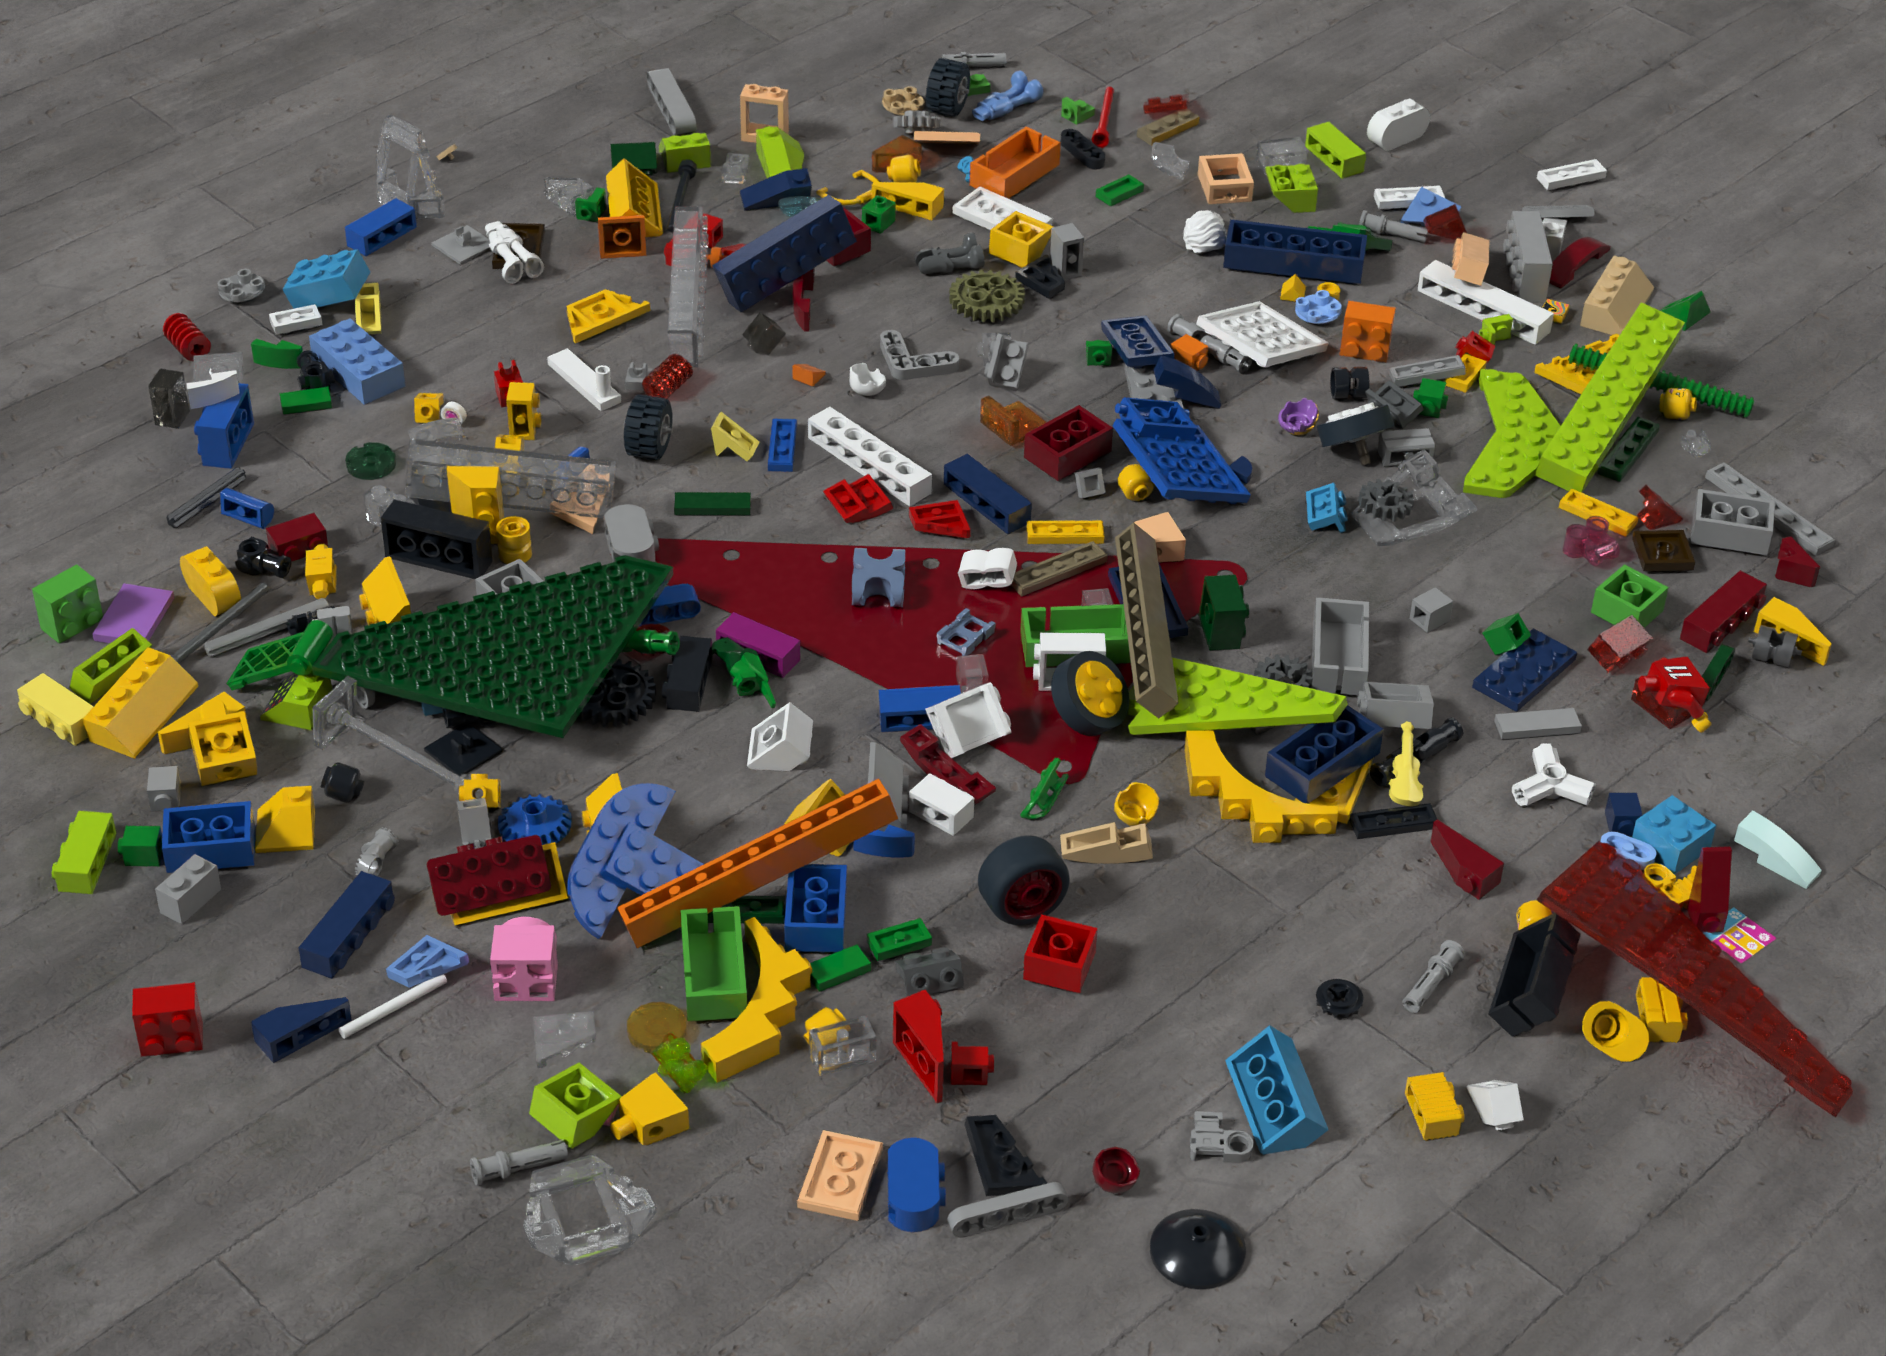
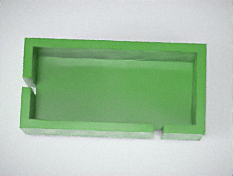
(1076, 619)
(713, 964)

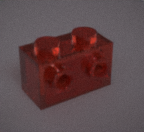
(1620, 644)

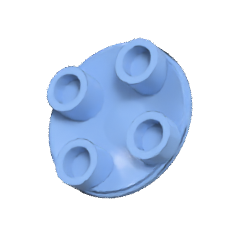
(1318, 308)

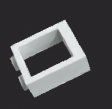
(1062, 644)

